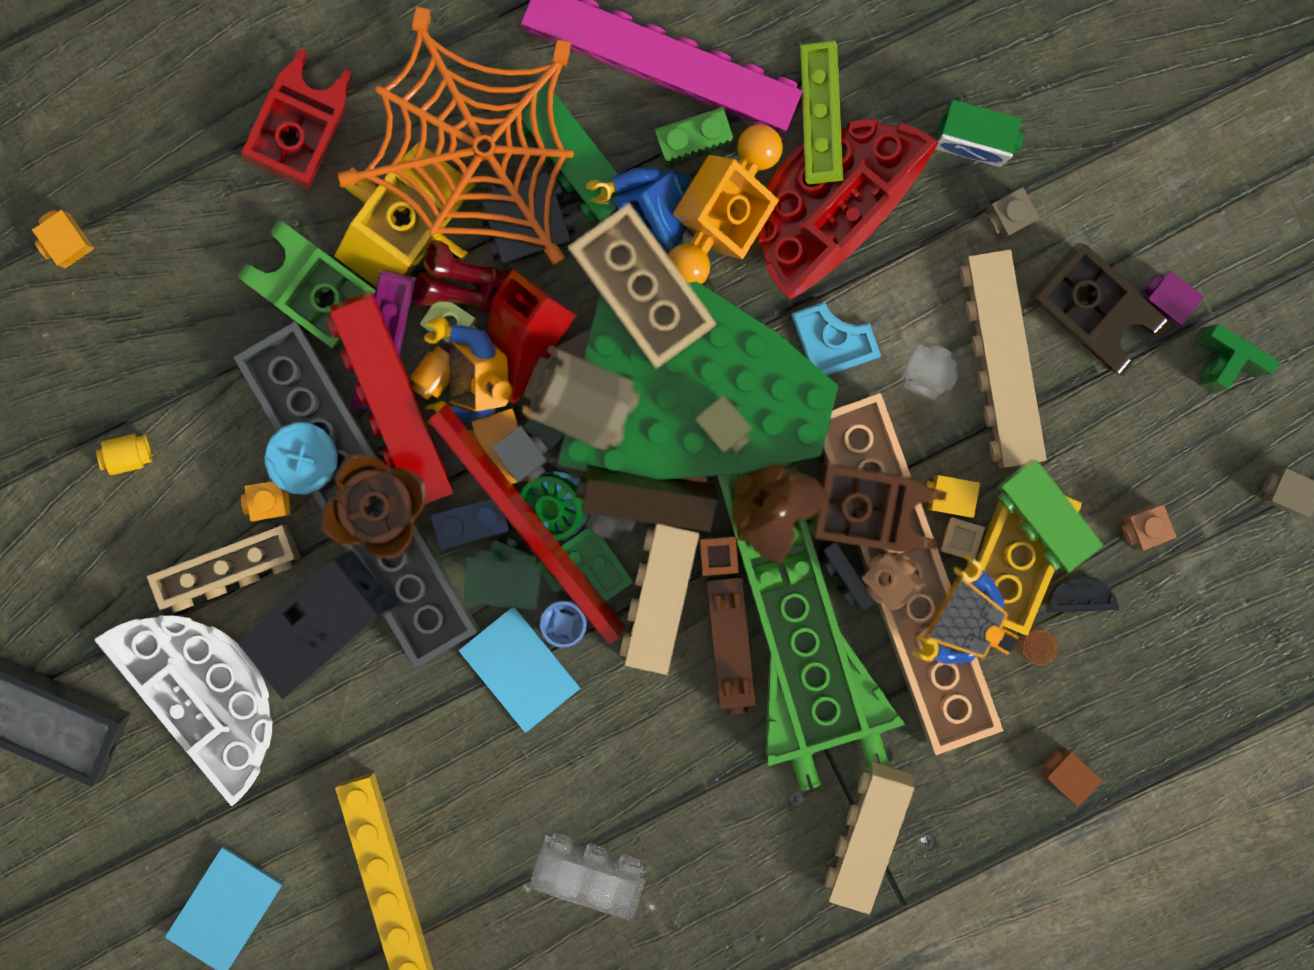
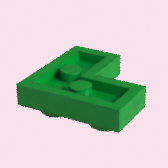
(596, 561)

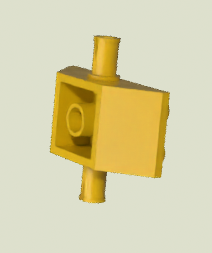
(374, 235)

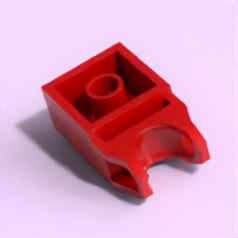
(299, 111)

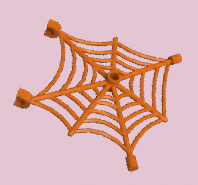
(561, 55)

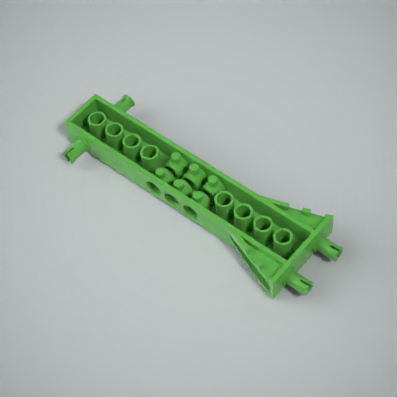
(815, 680)

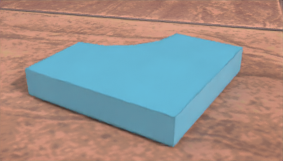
(833, 343)

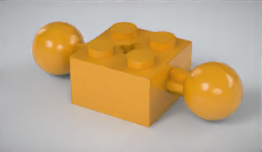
(726, 203)

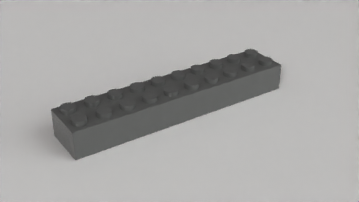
(299, 388)

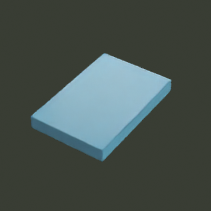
(519, 669)
(224, 910)

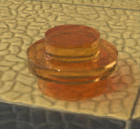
(1040, 647)

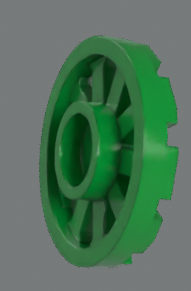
(551, 506)

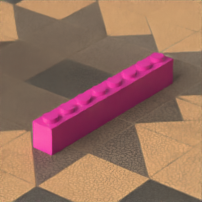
(665, 61)

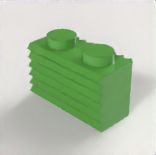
(694, 136)

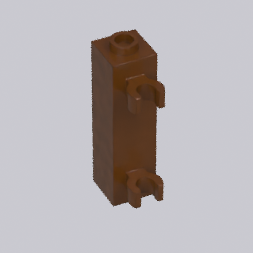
(730, 644)

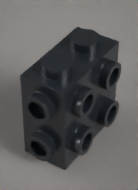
(515, 250)

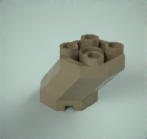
(580, 398)

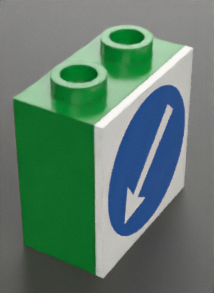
(979, 133)

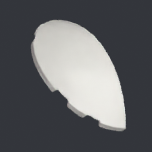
(200, 692)

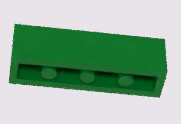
(586, 162)

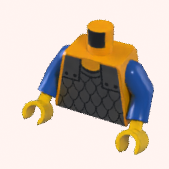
(476, 371)
(968, 620)

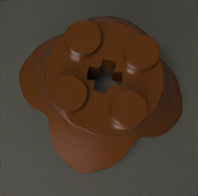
(770, 504)
(346, 514)

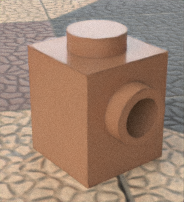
(1148, 527)

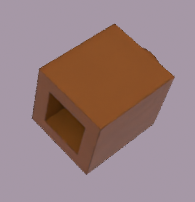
(718, 555)
(1070, 776)

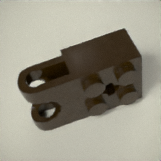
(1107, 311)

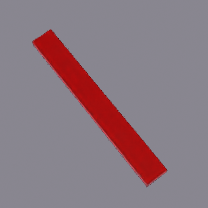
(527, 524)

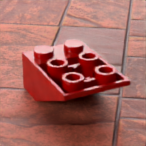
(524, 325)

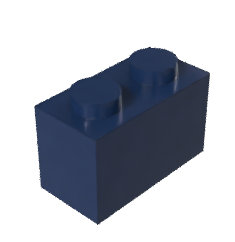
(469, 523)

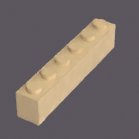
(1004, 359)

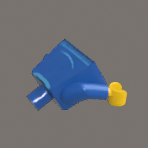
(652, 197)

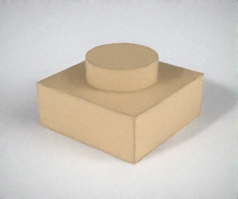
(961, 538)

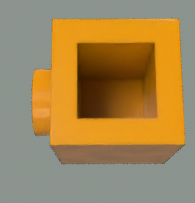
(61, 238)
(265, 501)

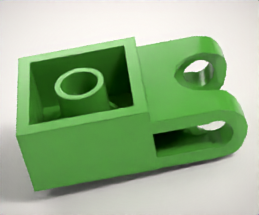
(302, 281)

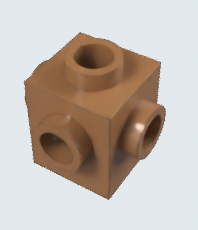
(900, 588)

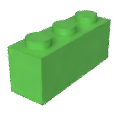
(1048, 516)

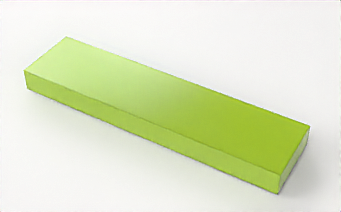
(821, 112)

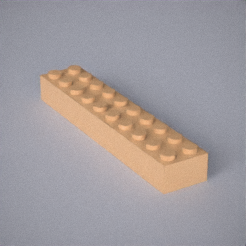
(947, 697)

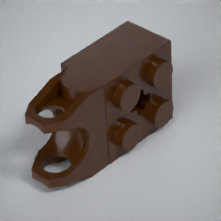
(883, 511)

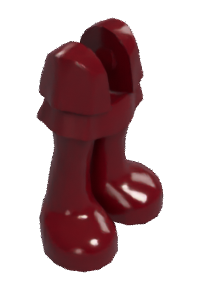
(440, 263)

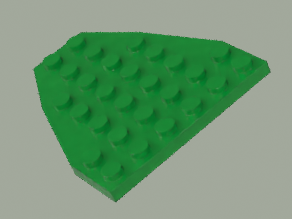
(741, 358)

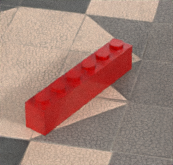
(388, 392)

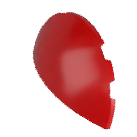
(826, 222)

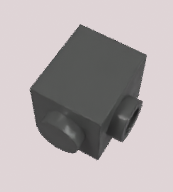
(522, 454)

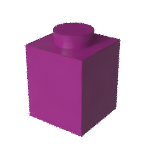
(1172, 297)

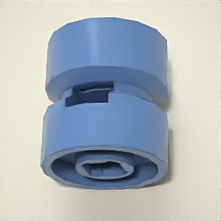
(563, 623)

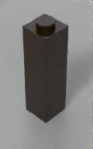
(647, 499)

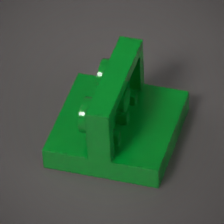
(1232, 357)

